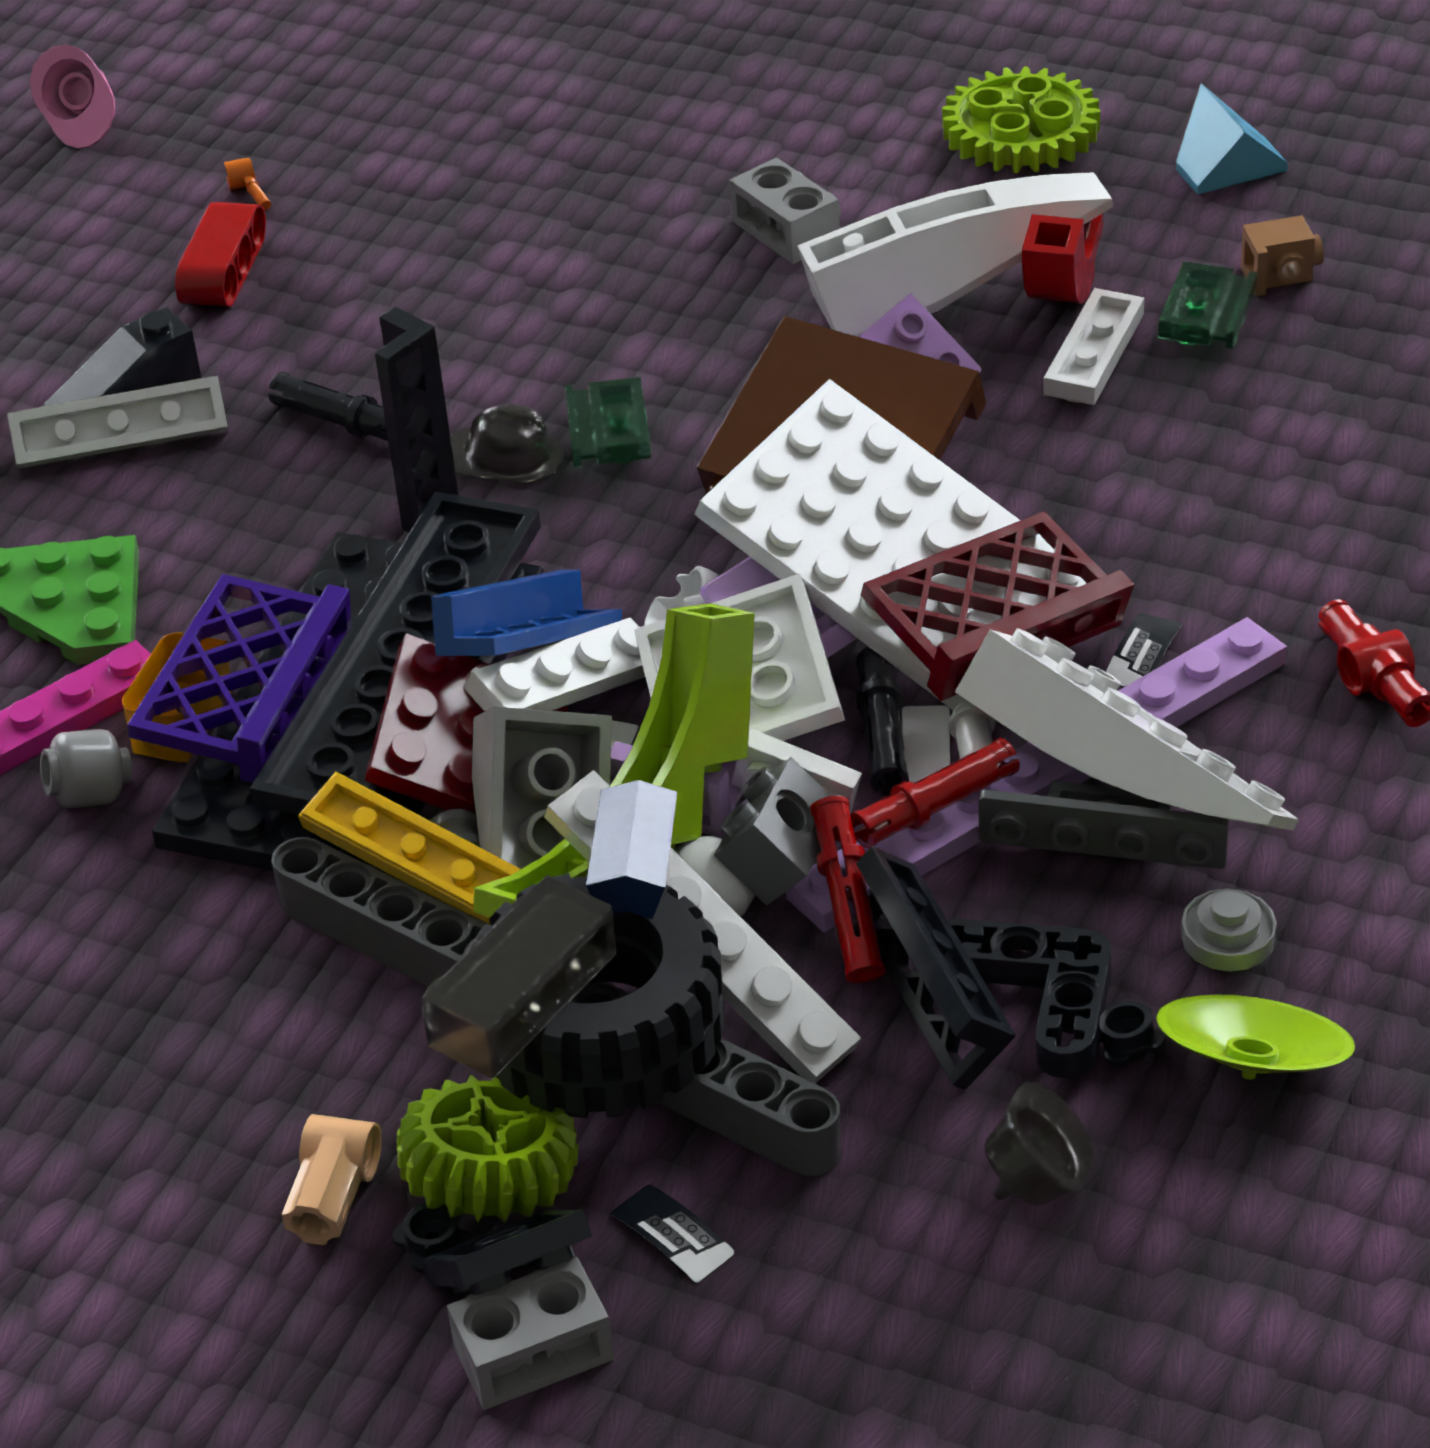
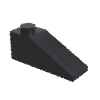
(137, 356)

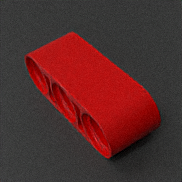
(220, 254)

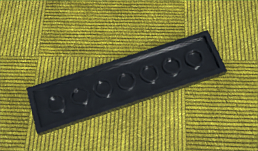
(449, 549)

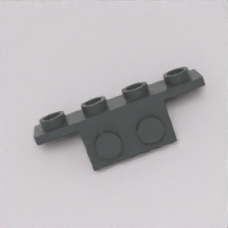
(1103, 824)

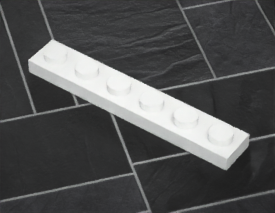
(753, 974)

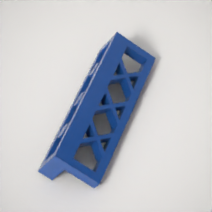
(514, 615)

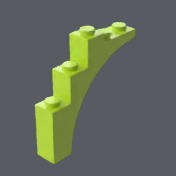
(690, 728)

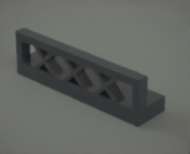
(414, 413)
(942, 967)

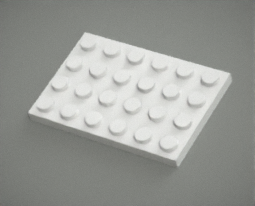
(853, 501)

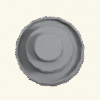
(1228, 929)

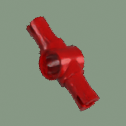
(1375, 662)

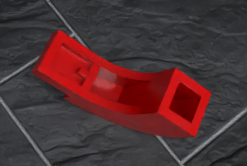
(1060, 257)

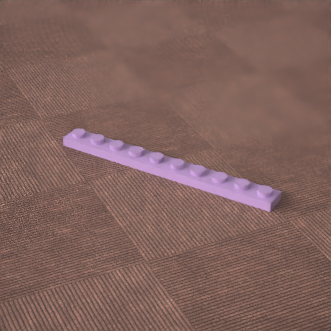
(1169, 693)

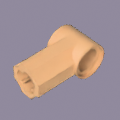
(333, 1162)

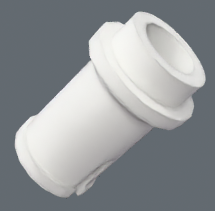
(970, 728)

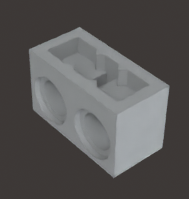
(782, 207)
(530, 1332)

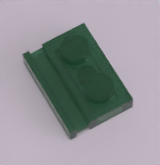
(1206, 305)
(608, 421)

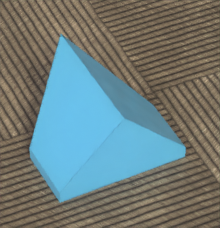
(1223, 148)

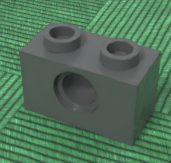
(772, 832)

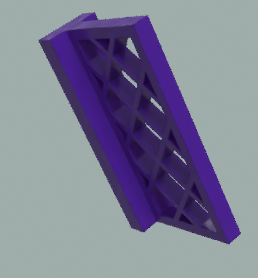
(260, 719)

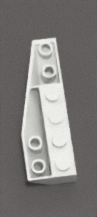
(937, 245)
(1105, 733)

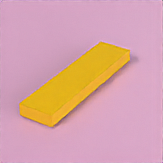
(402, 843)

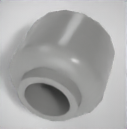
(85, 768)

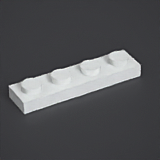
(117, 422)
(561, 671)

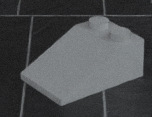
(524, 765)

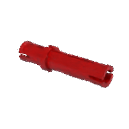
(914, 803)
(834, 825)

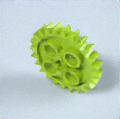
(1021, 119)

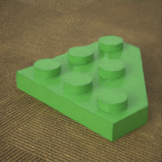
(73, 594)

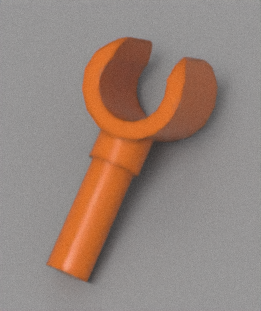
(241, 175)

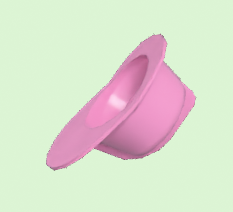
(72, 95)

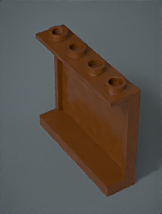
(906, 389)

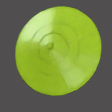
(1255, 1033)

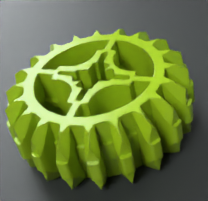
(485, 1150)

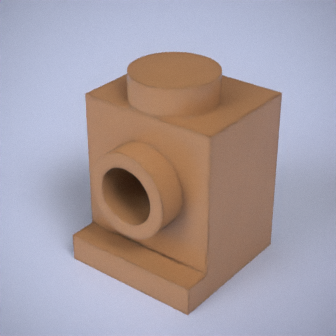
(1280, 252)

